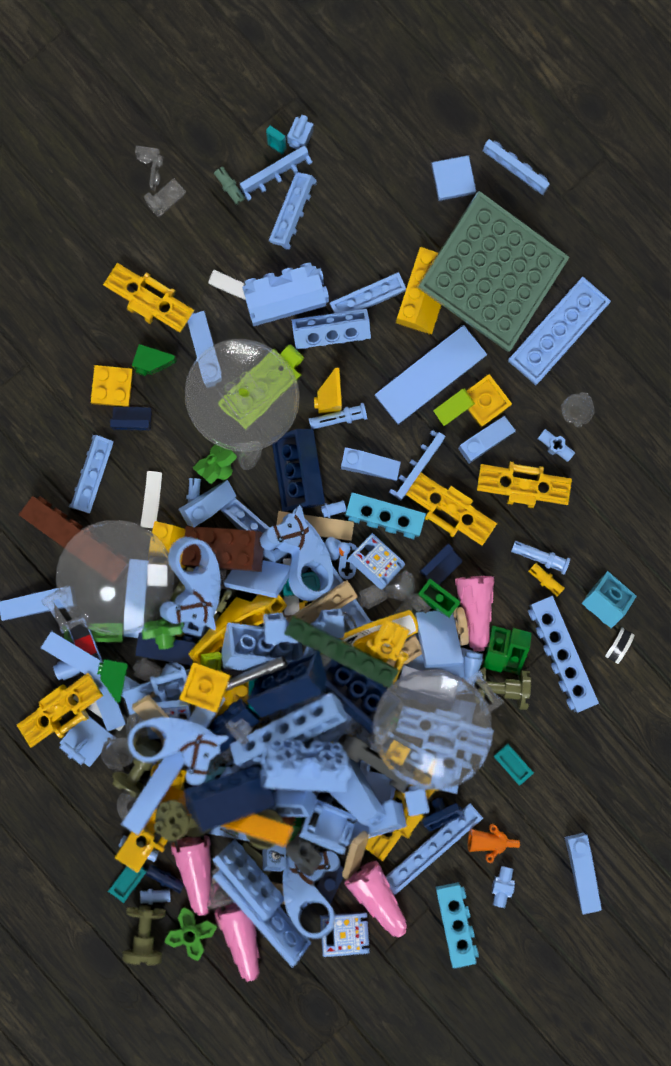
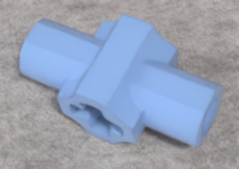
(564, 451)
(503, 886)

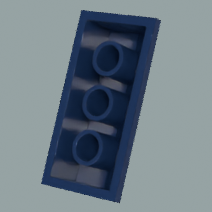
(298, 470)
(289, 685)
(357, 692)
(228, 798)

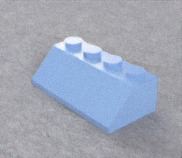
(246, 648)

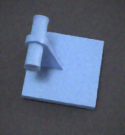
(85, 741)

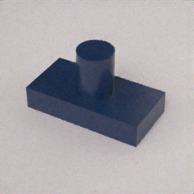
(442, 815)
(329, 884)

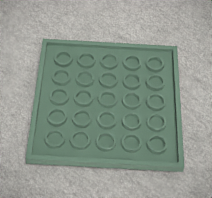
(493, 271)

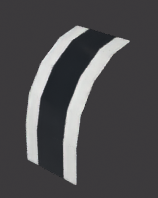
(620, 646)

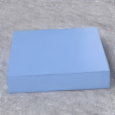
(453, 178)

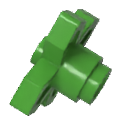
(216, 464)
(163, 632)
(193, 943)

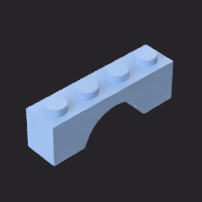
(276, 624)

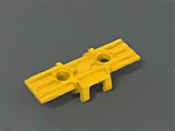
(146, 302)
(524, 490)
(454, 504)
(395, 636)
(57, 705)
(382, 844)
(135, 856)

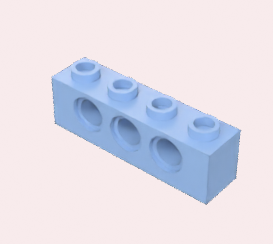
(331, 329)

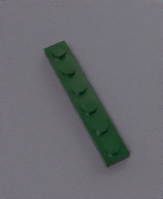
(341, 651)

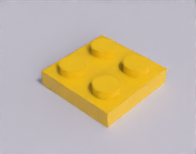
(112, 386)
(488, 400)
(205, 687)

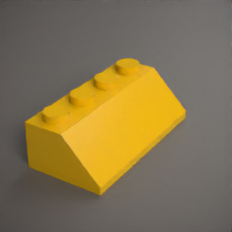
(417, 308)

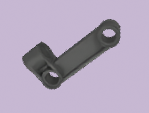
(357, 750)
(302, 850)

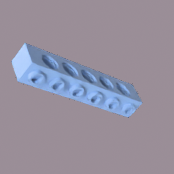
(587, 697)
(332, 715)

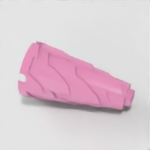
(476, 599)
(194, 863)
(374, 892)
(241, 938)

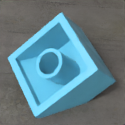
(609, 600)

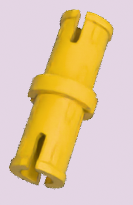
(546, 579)

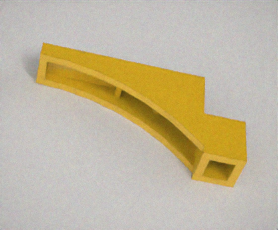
(238, 612)

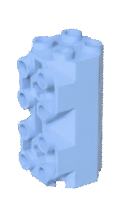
(285, 295)
(314, 769)

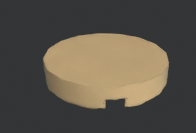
(461, 625)

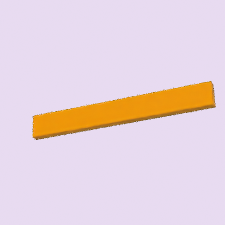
(251, 825)

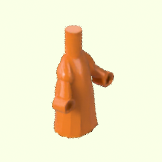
(490, 842)

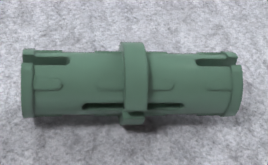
(229, 185)

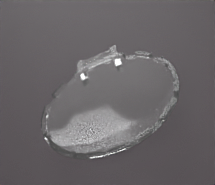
(112, 579)
(434, 728)

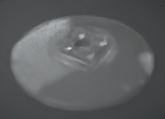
(235, 420)

